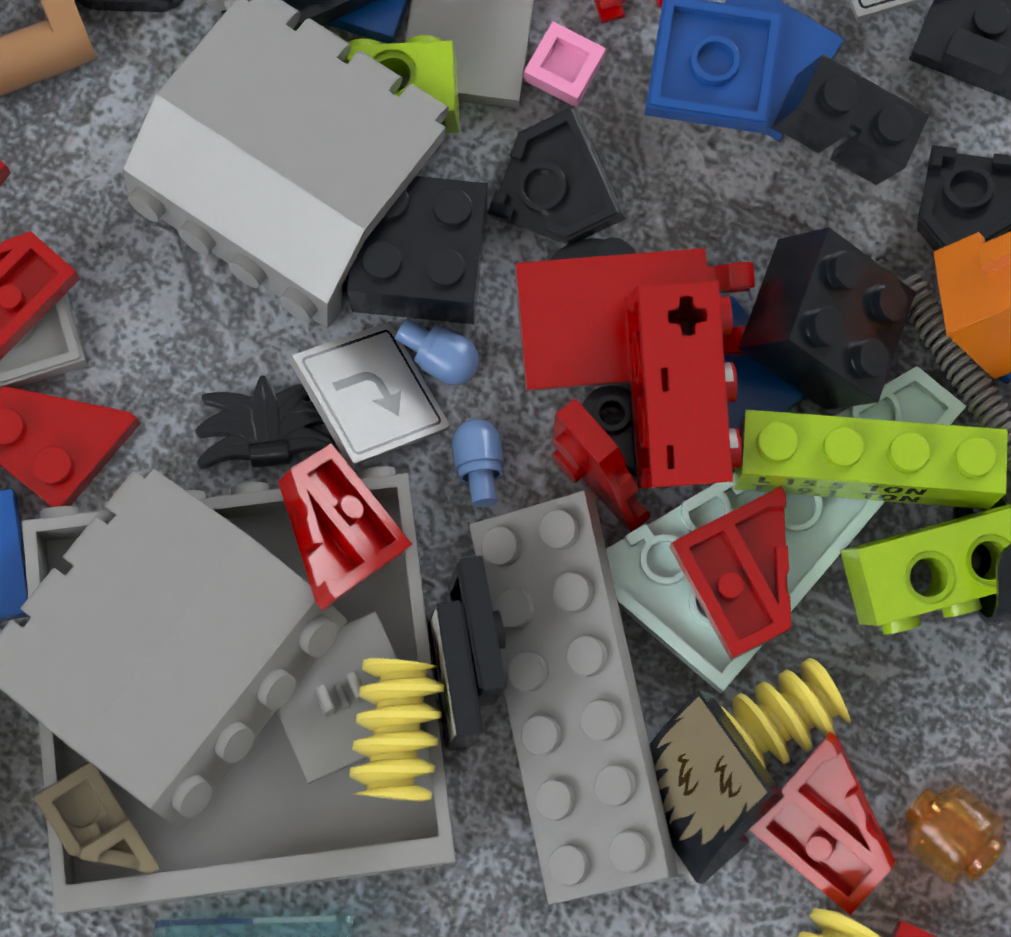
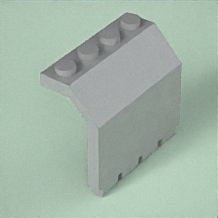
(280, 152)
(164, 645)

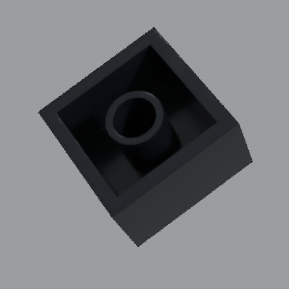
(424, 254)
(827, 319)

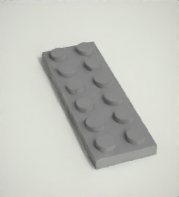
(574, 701)

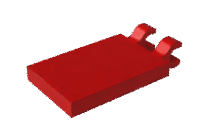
(577, 316)

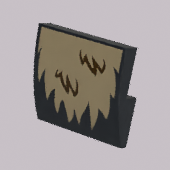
(709, 785)

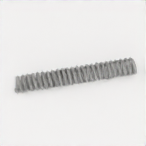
(932, 312)

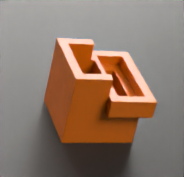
(977, 298)

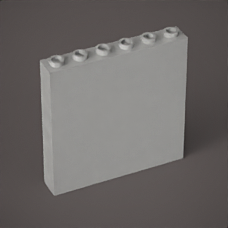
(263, 816)

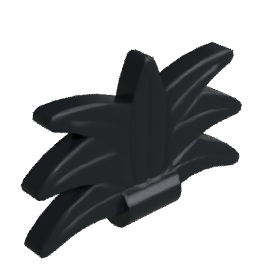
(261, 426)

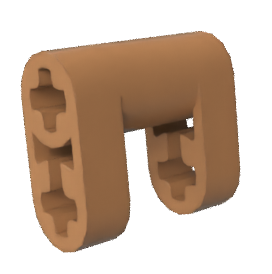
(45, 47)

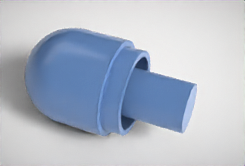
(440, 352)
(478, 459)

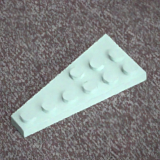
(816, 528)

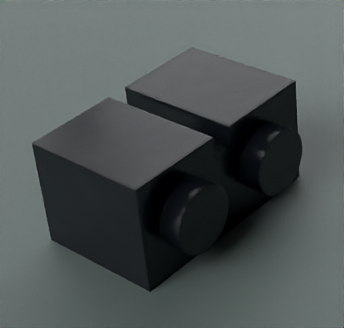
(831, 100)

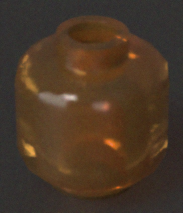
(954, 833)

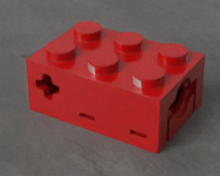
(681, 385)

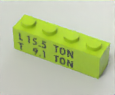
(872, 459)

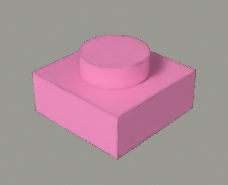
(564, 64)

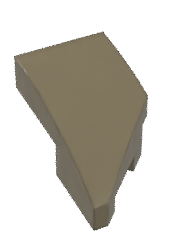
(92, 821)

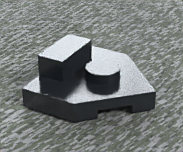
(968, 43)
(557, 182)
(964, 197)

